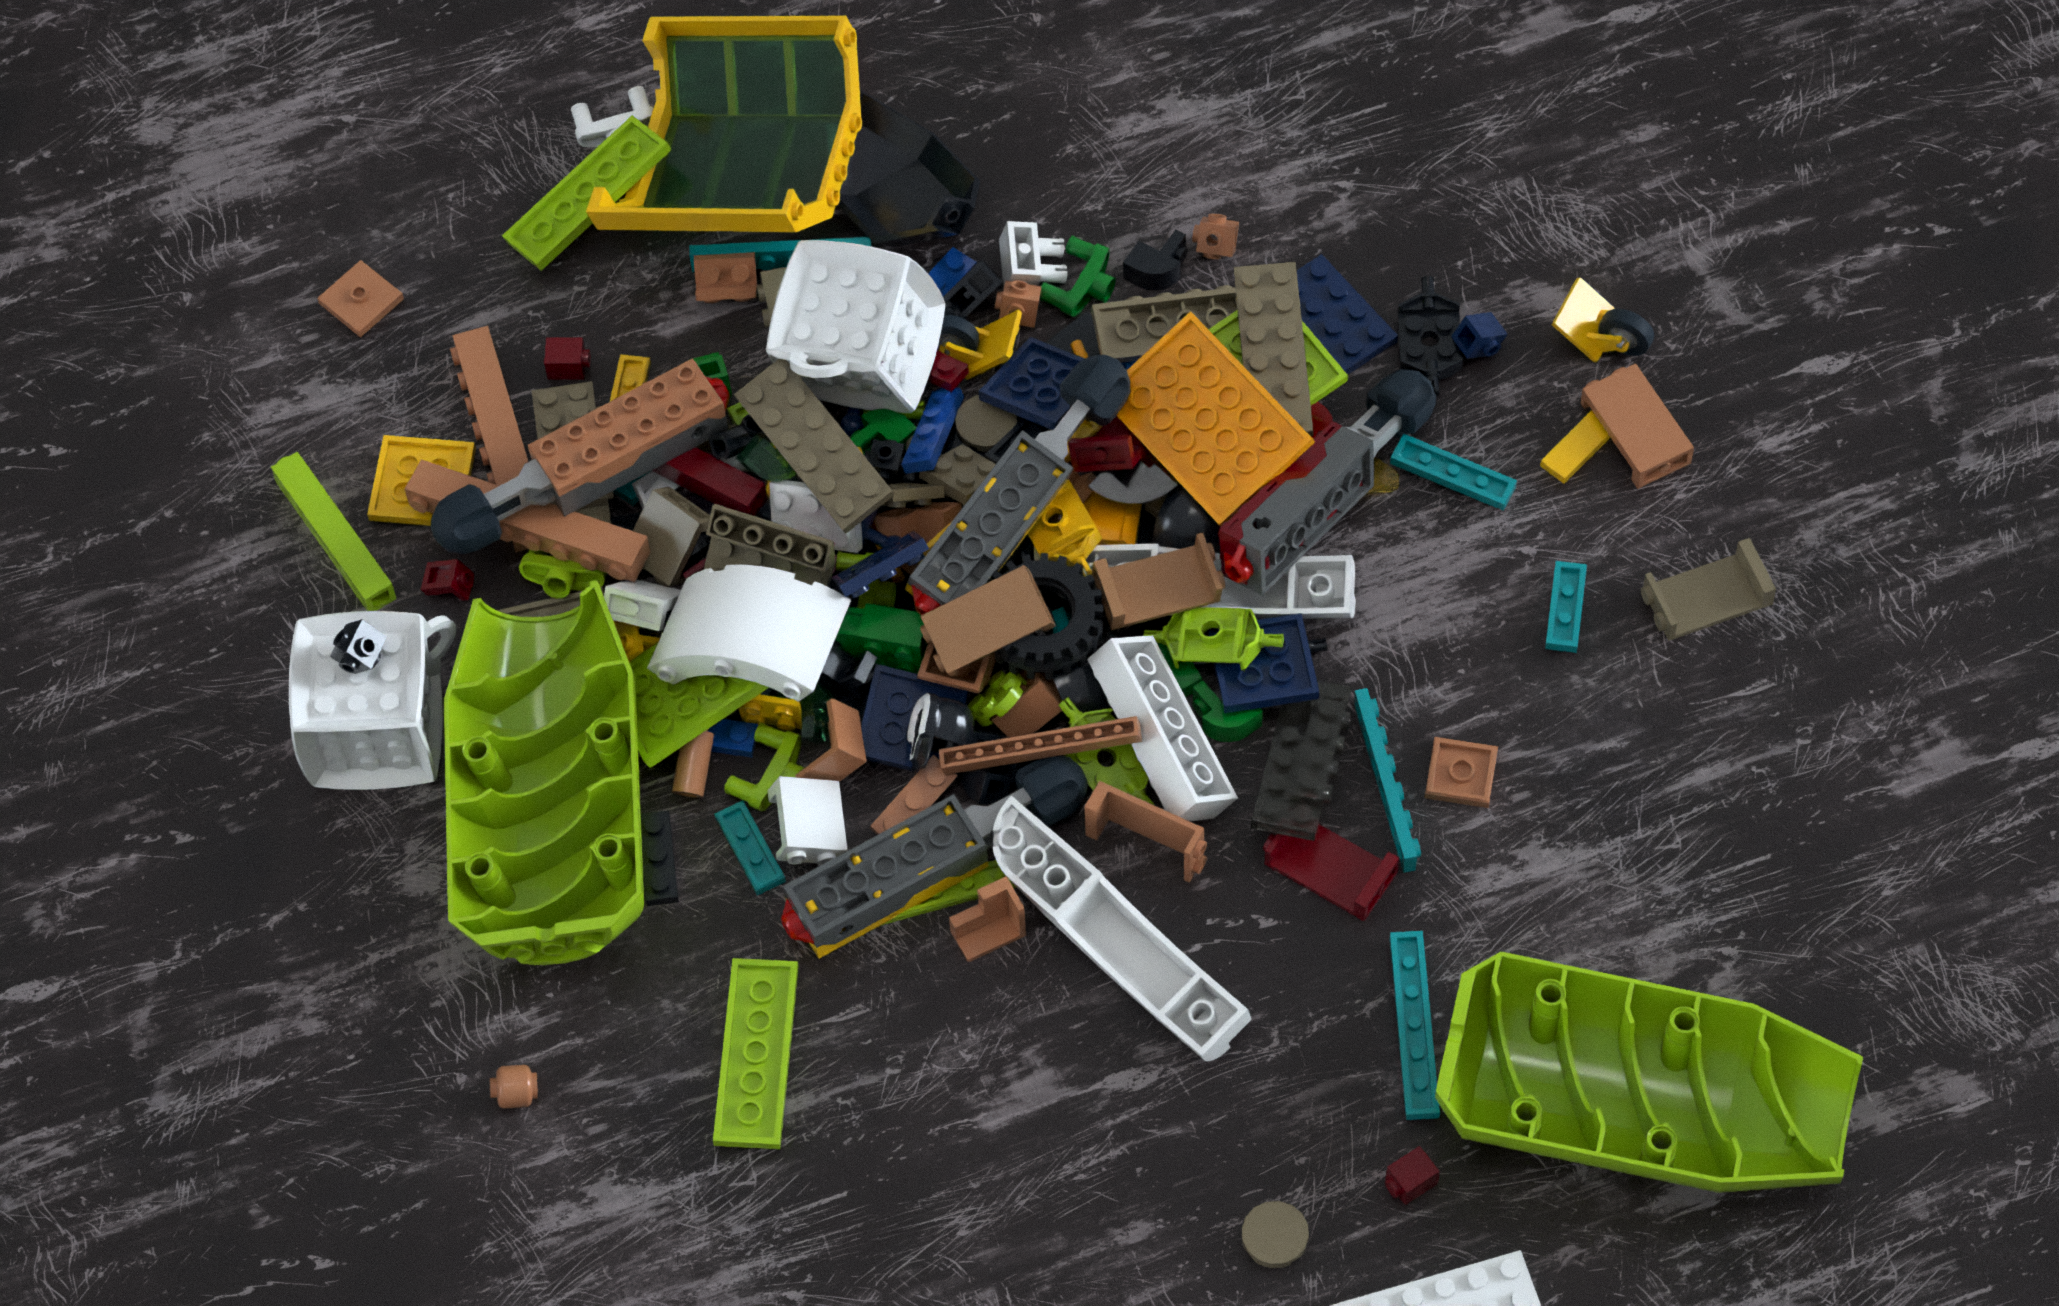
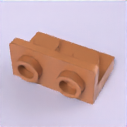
(725, 277)

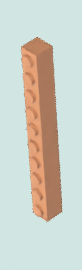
(1040, 745)

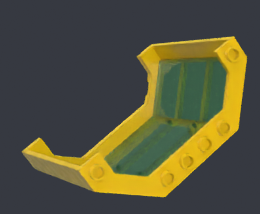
(753, 121)

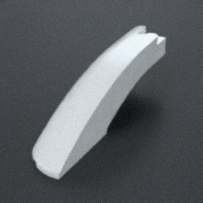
(1313, 586)
(1115, 933)

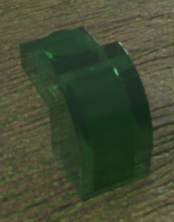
(765, 460)
(814, 713)

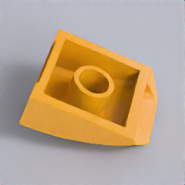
(1114, 521)

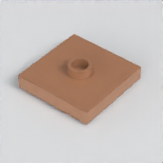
(360, 298)

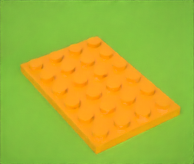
(1209, 419)

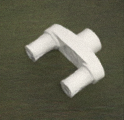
(592, 134)

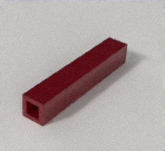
(715, 481)

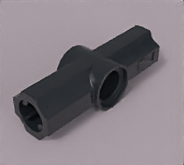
(733, 440)

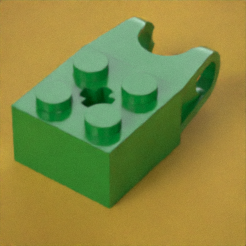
(886, 633)

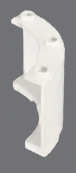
(752, 628)

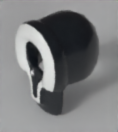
(937, 725)

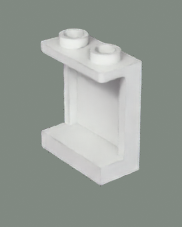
(640, 603)
(809, 819)

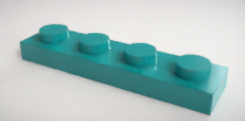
(1453, 472)

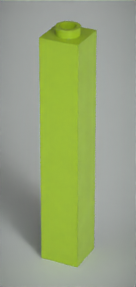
(333, 532)

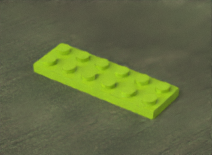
(562, 212)
(756, 1053)

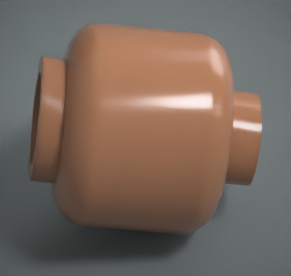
(514, 1086)

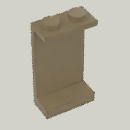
(1709, 593)

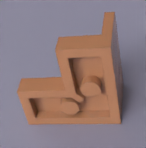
(1033, 709)
(846, 742)
(990, 923)

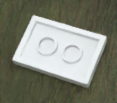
(799, 509)

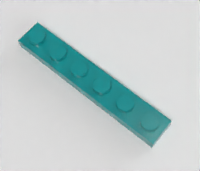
(767, 254)
(1383, 768)
(1414, 1025)

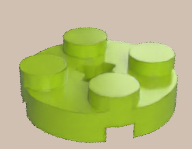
(998, 698)

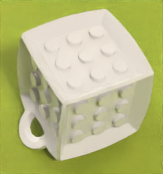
(857, 324)
(372, 724)

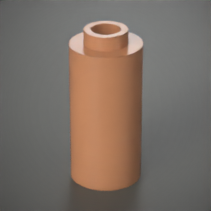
(693, 766)

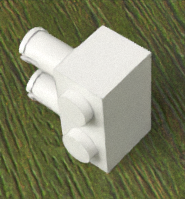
(1022, 251)

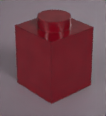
(566, 358)
(1411, 1176)

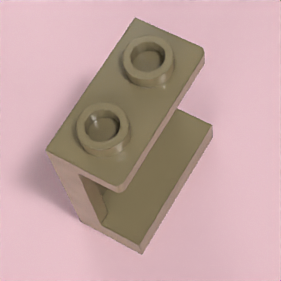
(672, 533)

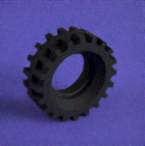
(1072, 643)

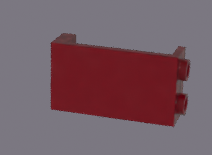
(1110, 449)
(1333, 869)

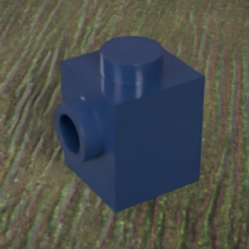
(1479, 335)

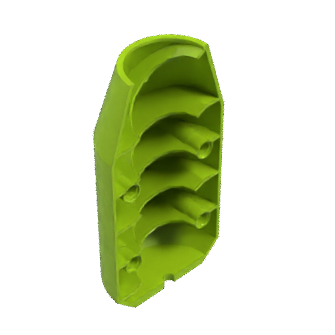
(542, 784)
(1643, 1078)

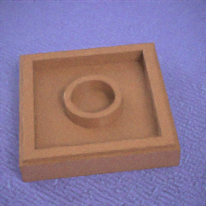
(1461, 772)

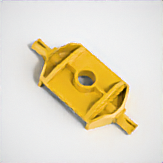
(1072, 536)

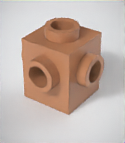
(1224, 230)
(1021, 297)

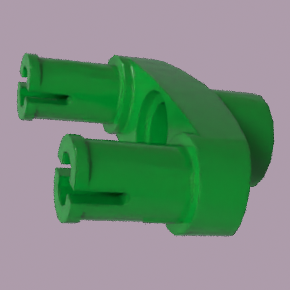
(1091, 282)

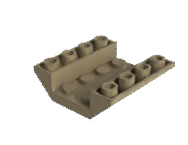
(759, 542)

